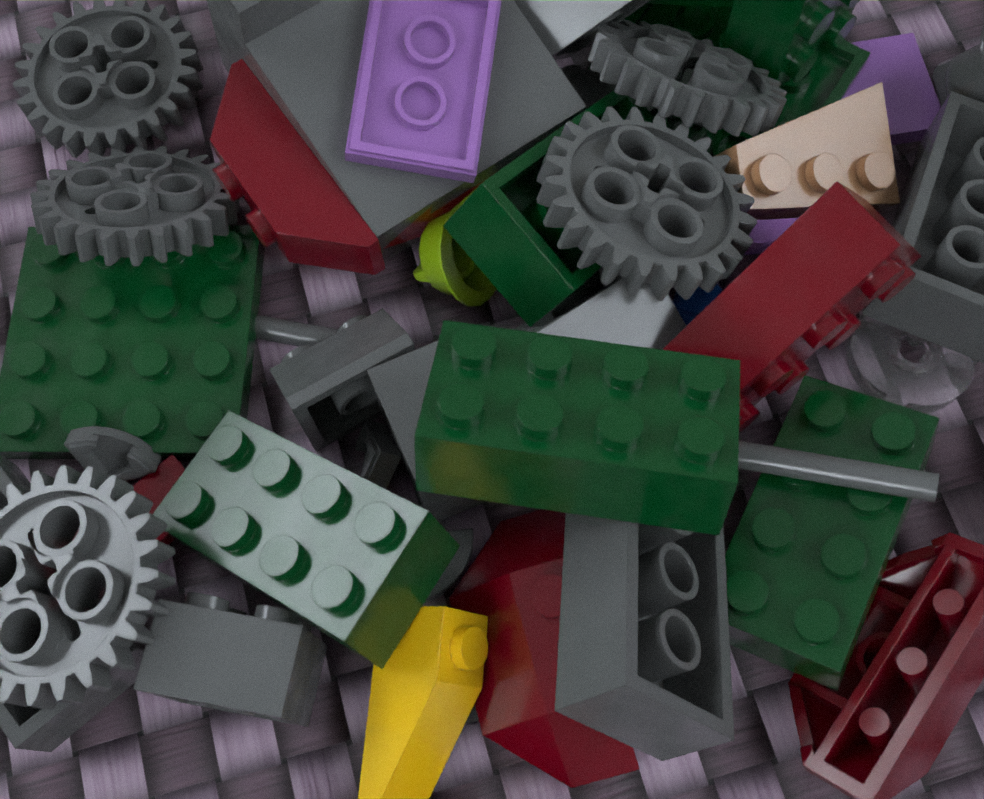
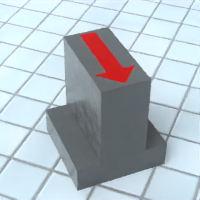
(310, 66)

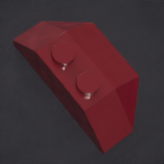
(285, 183)
(519, 589)
(905, 677)

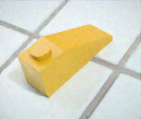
(422, 703)

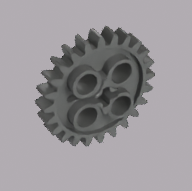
(108, 77)
(722, 90)
(645, 203)
(133, 205)
(57, 581)

